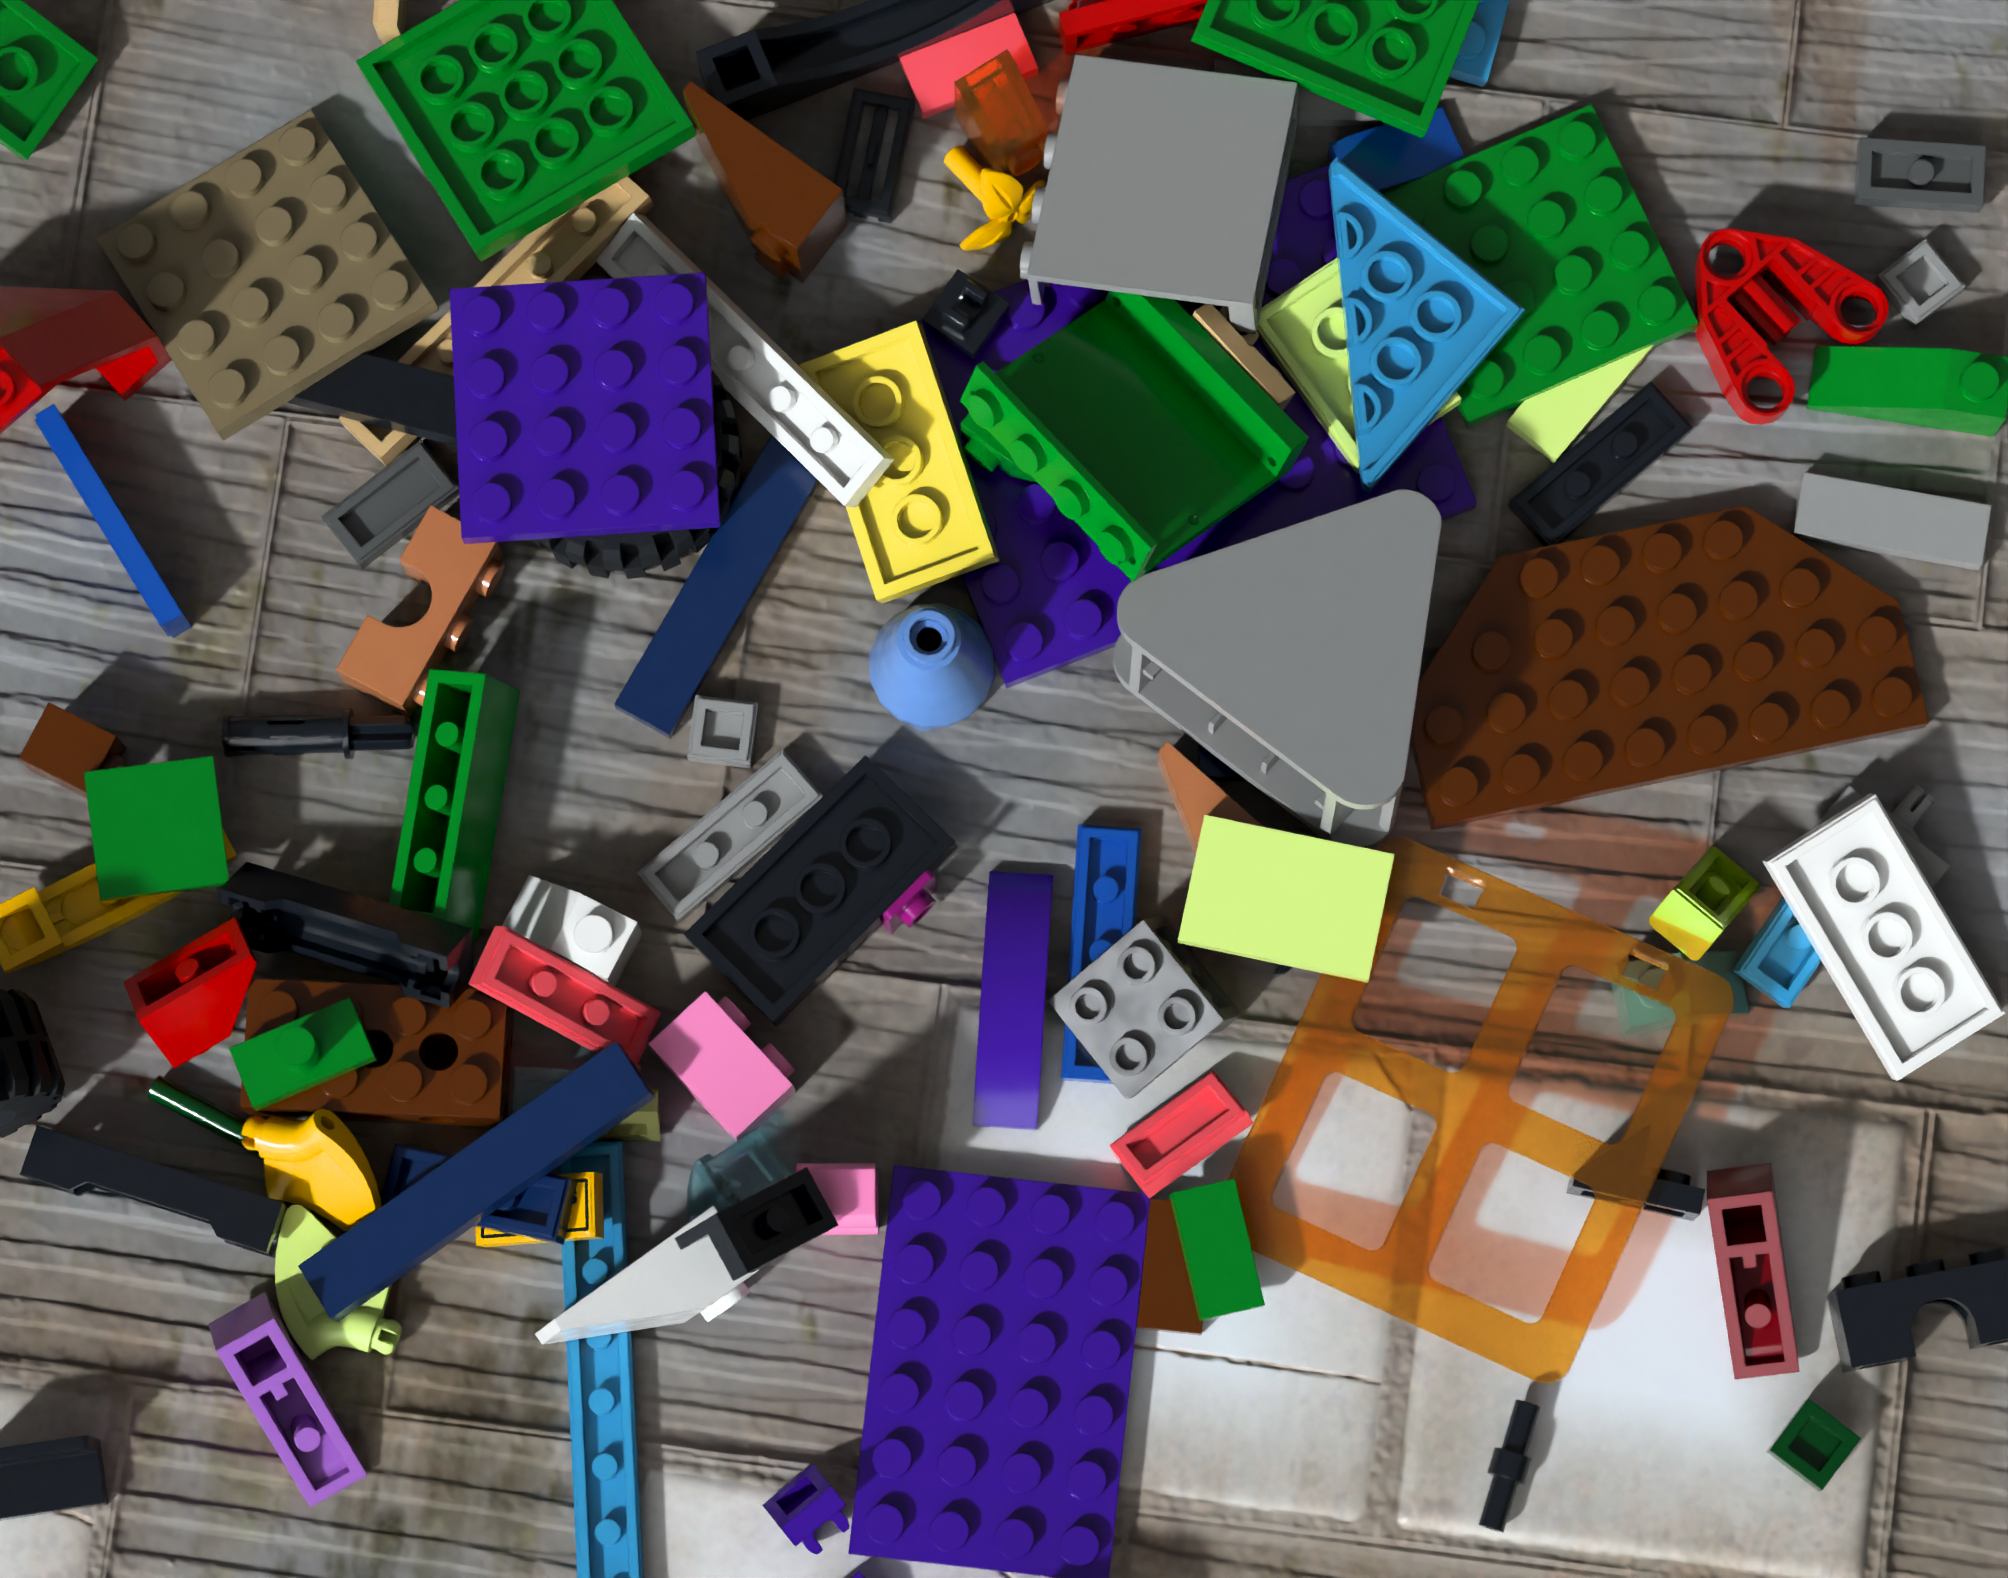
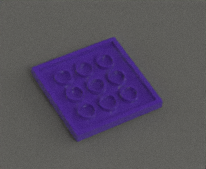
(584, 408)

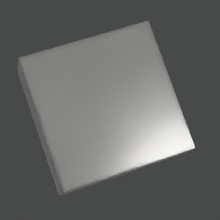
(1920, 283)
(722, 731)

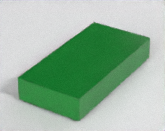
(1216, 1249)

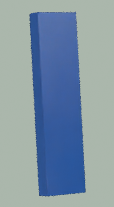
(112, 521)
(1101, 916)

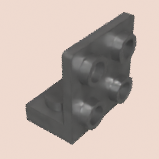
(1143, 1005)

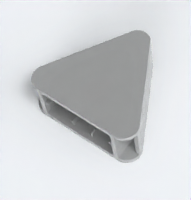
(1296, 657)

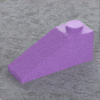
(286, 1399)

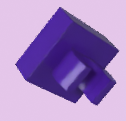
(806, 1506)

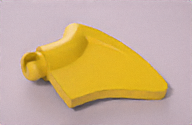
(315, 1166)

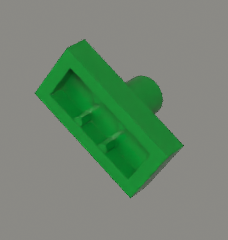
(302, 1054)

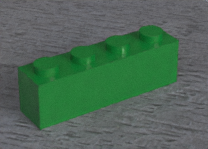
(455, 796)

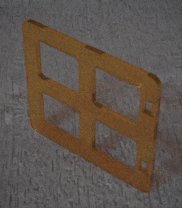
(1476, 1111)

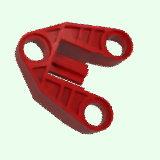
(1805, 278)

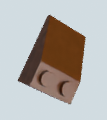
(777, 198)

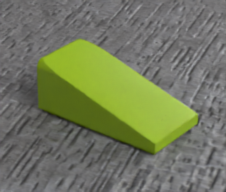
(1703, 903)

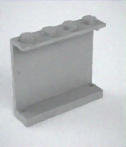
(1163, 184)

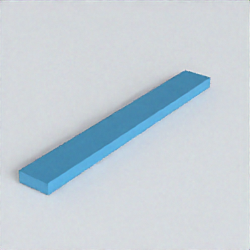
(603, 1391)

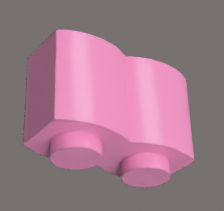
(850, 1193)

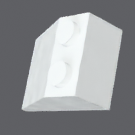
(653, 1292)

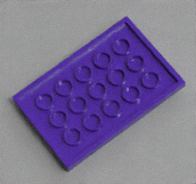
(1000, 1374)

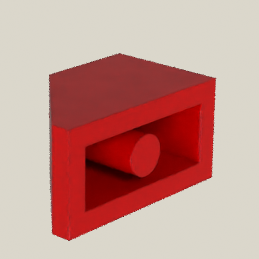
(194, 992)

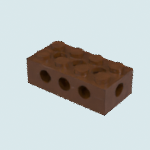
(403, 1089)

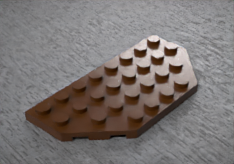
(1654, 666)

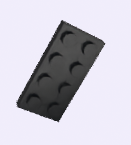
(819, 890)

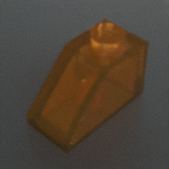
(1001, 116)

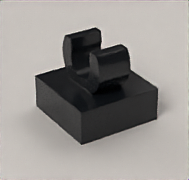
(966, 314)

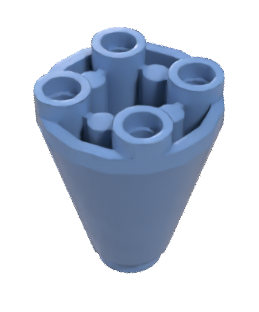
(936, 685)

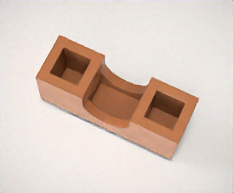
(396, 661)

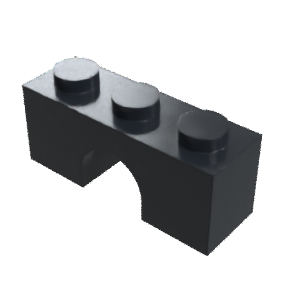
(1876, 1316)

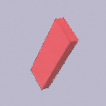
(562, 995)

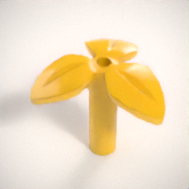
(999, 196)

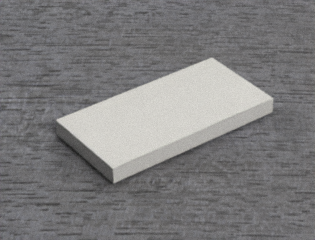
(1883, 936)

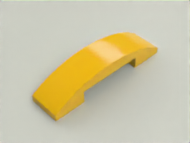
(67, 915)

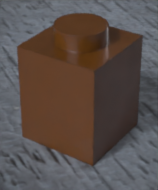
(67, 747)

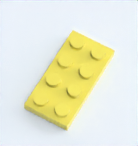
(924, 510)

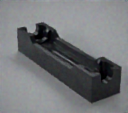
(358, 933)
(82, 1166)

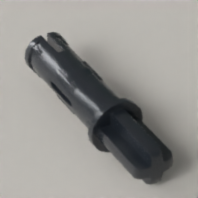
(315, 734)

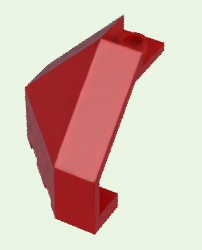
(64, 333)

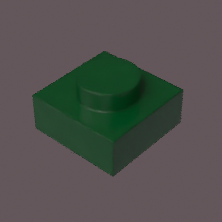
(1813, 1445)

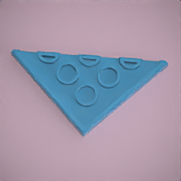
(1411, 320)

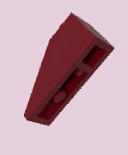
(1752, 1270)

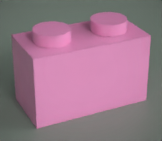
(724, 1066)

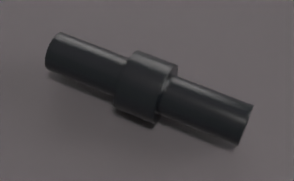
(1509, 1465)

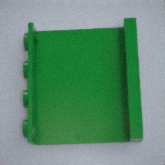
(1136, 427)

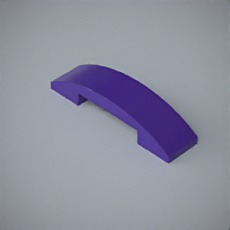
(1012, 1000)

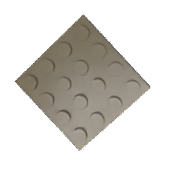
(267, 274)

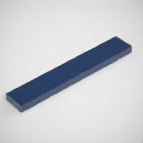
(718, 590)
(476, 1181)

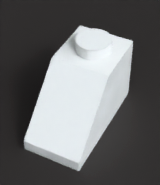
(575, 928)

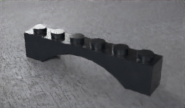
(802, 58)

